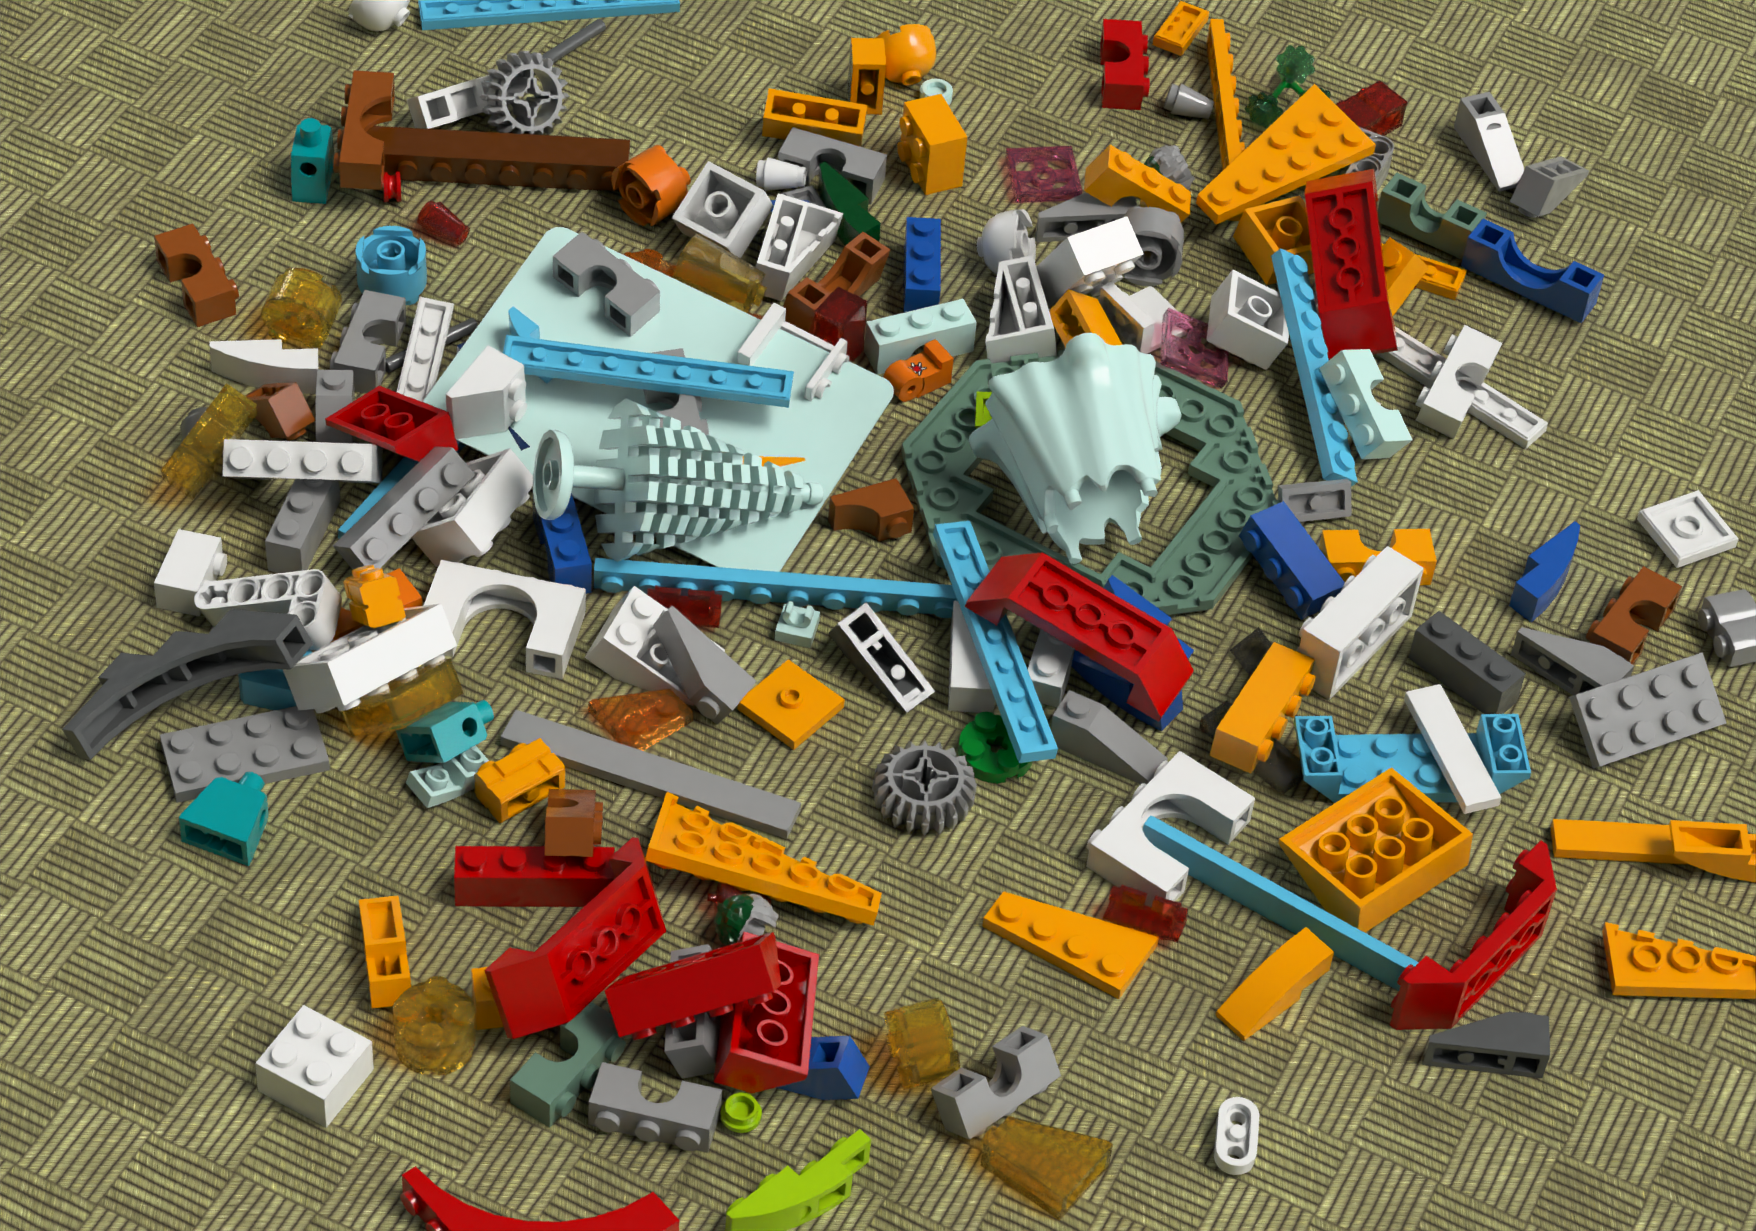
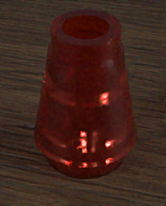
(441, 222)

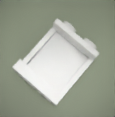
(768, 327)

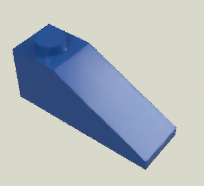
(834, 1070)

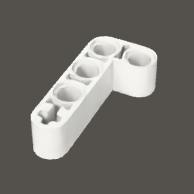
(299, 593)

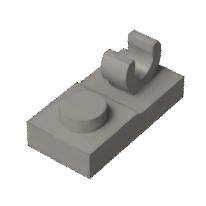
(1317, 499)

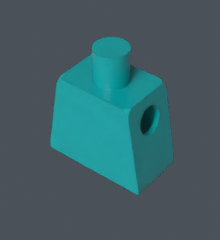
(312, 145)
(446, 732)
(227, 818)

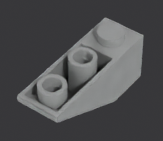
(1489, 138)

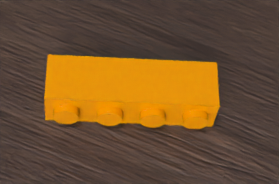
(1263, 708)

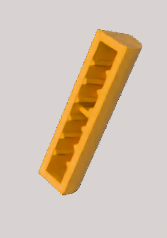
(1081, 314)

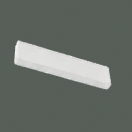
(425, 348)
(1452, 749)

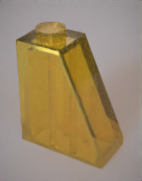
(720, 274)
(405, 700)
(1045, 1162)

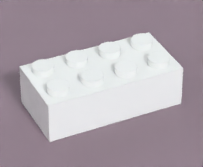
(1360, 619)
(369, 660)

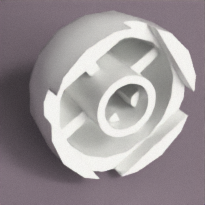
(379, 14)
(1006, 238)

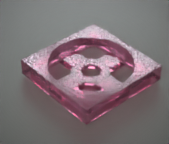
(1039, 157)
(1186, 361)

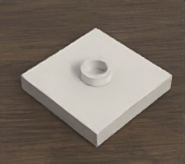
(1687, 529)

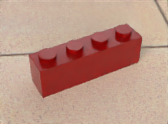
(527, 877)

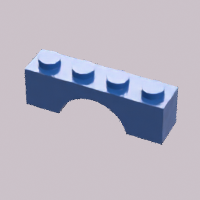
(1495, 256)

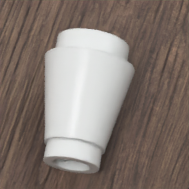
(777, 175)

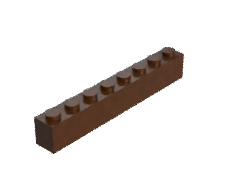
(501, 158)

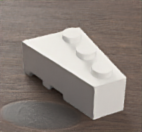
(794, 242)
(1019, 313)

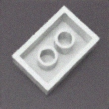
(1089, 260)
(478, 510)

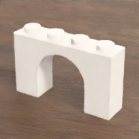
(302, 460)
(551, 607)
(1177, 791)

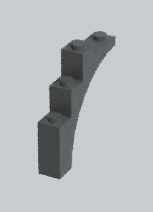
(187, 660)

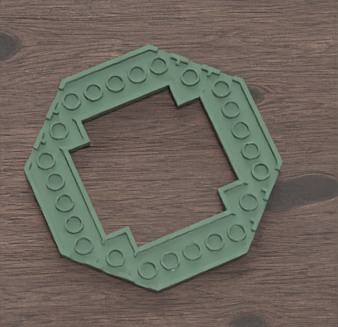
(1199, 559)

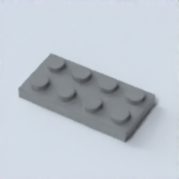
(1647, 710)
(270, 744)

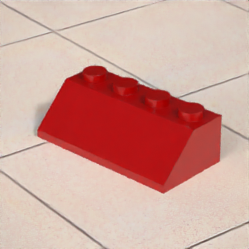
(694, 986)
(771, 1040)

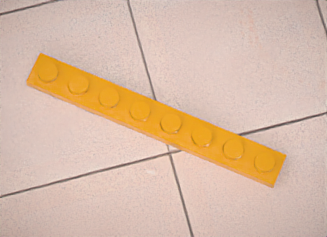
(1223, 89)

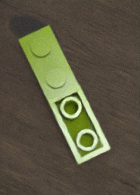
(794, 1199)

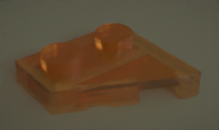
(642, 717)

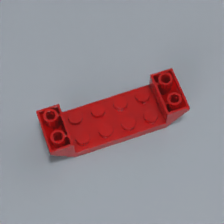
(1349, 263)
(1089, 622)
(583, 955)
(1438, 997)

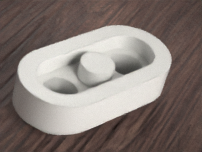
(1236, 1139)

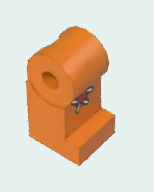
(921, 372)

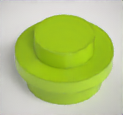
(741, 1113)

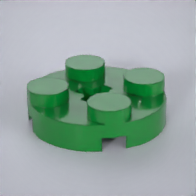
(976, 747)

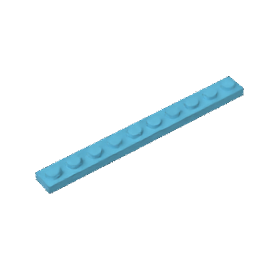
(781, 587)

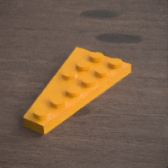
(1298, 147)
(750, 862)

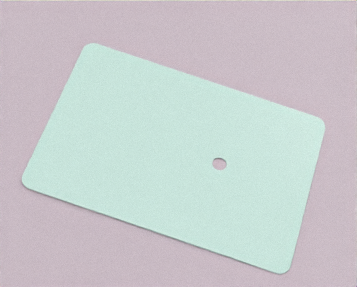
(819, 430)

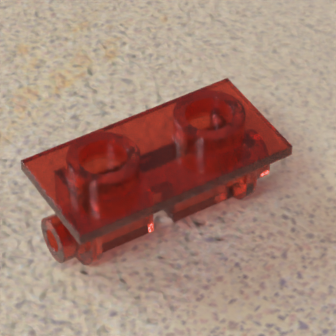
(699, 607)
(1128, 908)

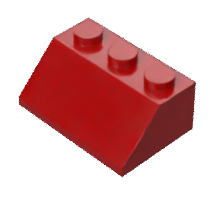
(396, 423)

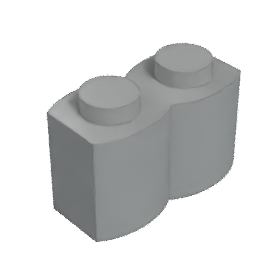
(1731, 625)

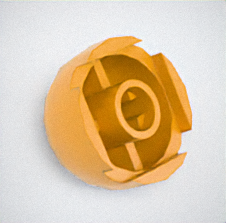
(909, 53)

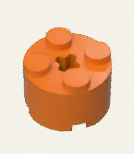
(650, 186)

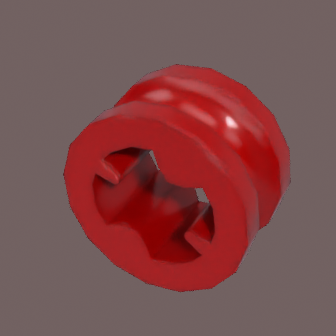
(392, 187)

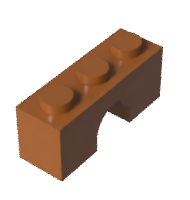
(205, 287)
(1642, 600)
(572, 822)

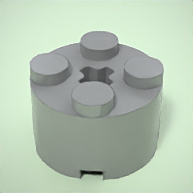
(1161, 242)

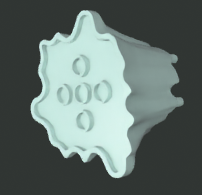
(1080, 439)

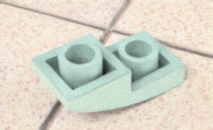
(446, 780)

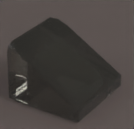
(1251, 650)

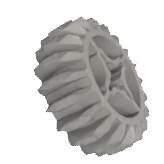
(522, 70)
(902, 795)

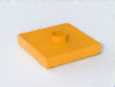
(791, 704)

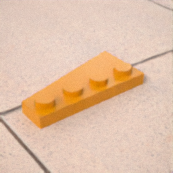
(1079, 944)
(1663, 968)

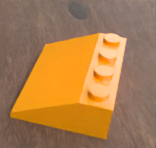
(1377, 850)

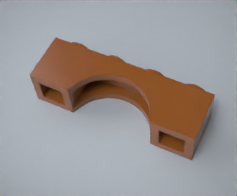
(363, 156)
(854, 271)

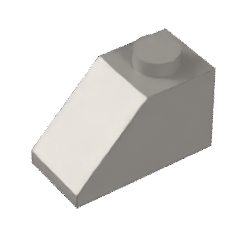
(333, 393)

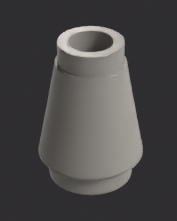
(1187, 102)

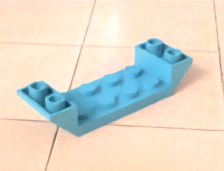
(1346, 762)

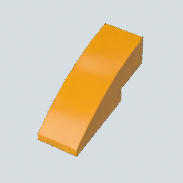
(1716, 848)
(384, 949)
(1276, 984)

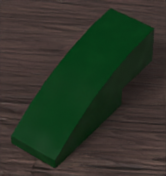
(844, 197)

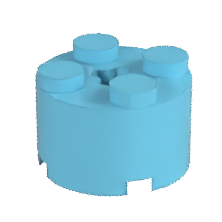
(392, 263)

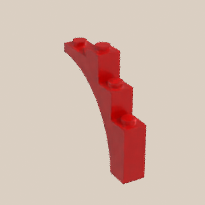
(447, 1213)

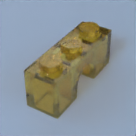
(202, 447)

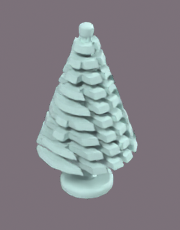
(703, 485)

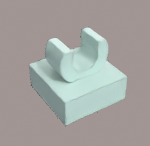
(797, 625)

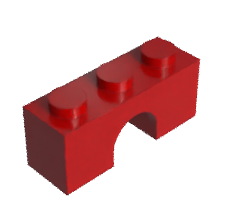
(1124, 64)

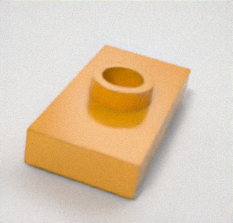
(1180, 28)

